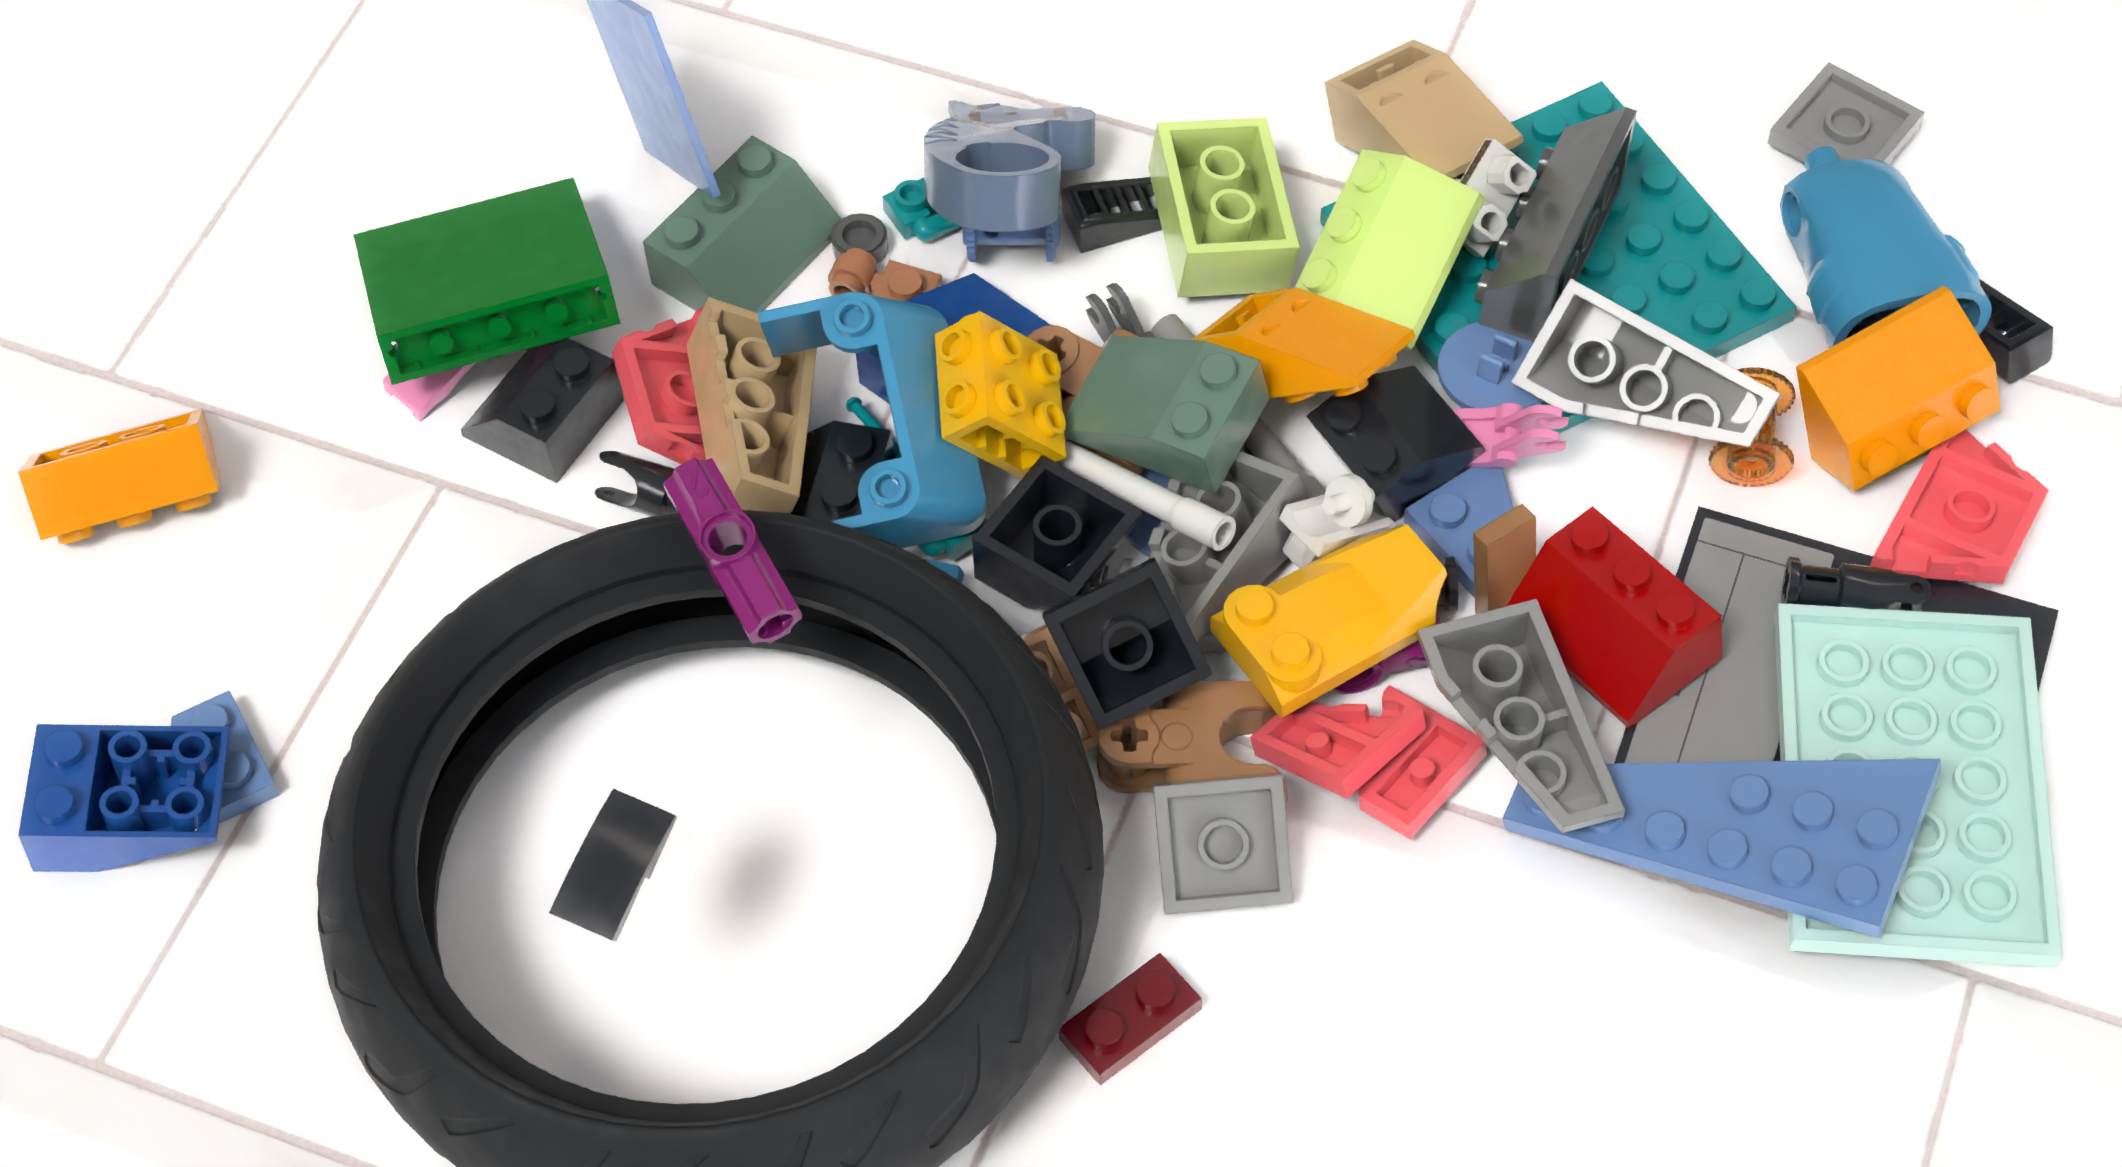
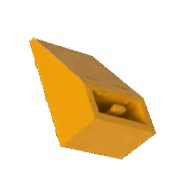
(1308, 342)

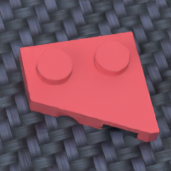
(1336, 744)
(1423, 773)

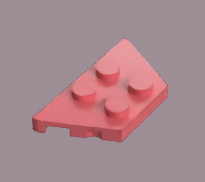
(660, 389)
(1962, 515)

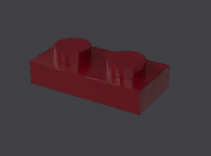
(1130, 1018)

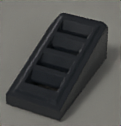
(1109, 228)
(2026, 340)

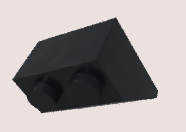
(548, 407)
(1396, 437)
(834, 465)
(1050, 536)
(1126, 643)

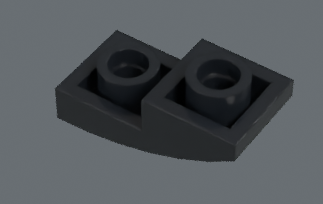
(613, 864)

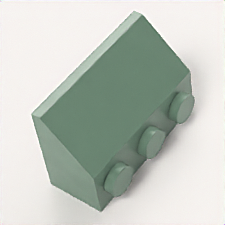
(748, 238)

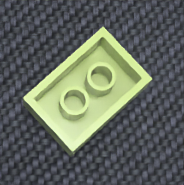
(1222, 207)

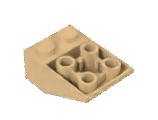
(1416, 107)

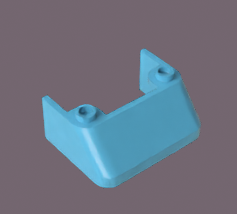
(934, 485)

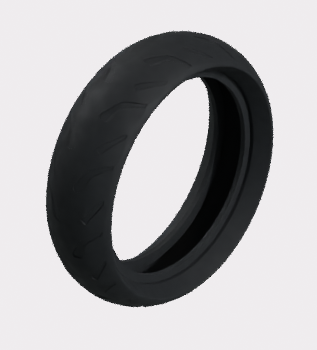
(634, 599)

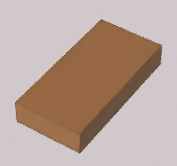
(1503, 557)

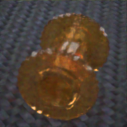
(1773, 456)

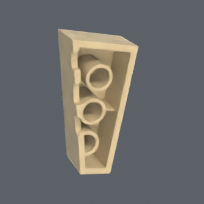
(751, 406)

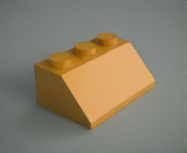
(1896, 389)
(121, 477)

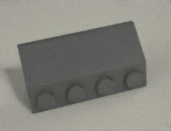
(1556, 224)

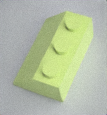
(1391, 239)

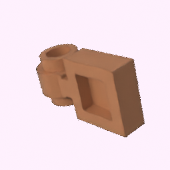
(897, 281)

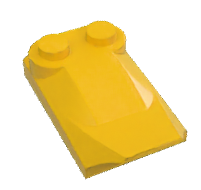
(1331, 617)

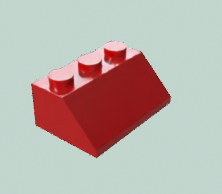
(1620, 617)

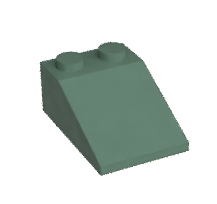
(1170, 406)

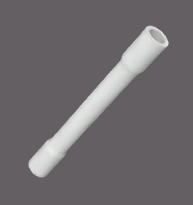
(1181, 512)

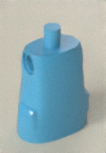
(1870, 245)

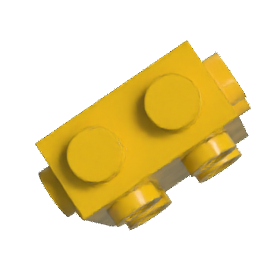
(999, 394)

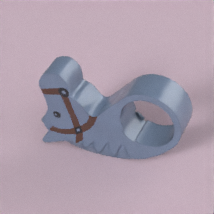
(1004, 163)

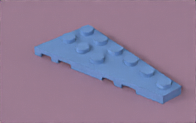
(1776, 833)

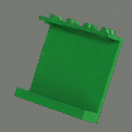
(484, 280)

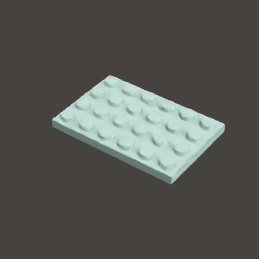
(1947, 692)

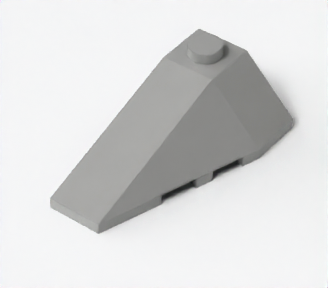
(1629, 371)
(1203, 577)
(1519, 700)

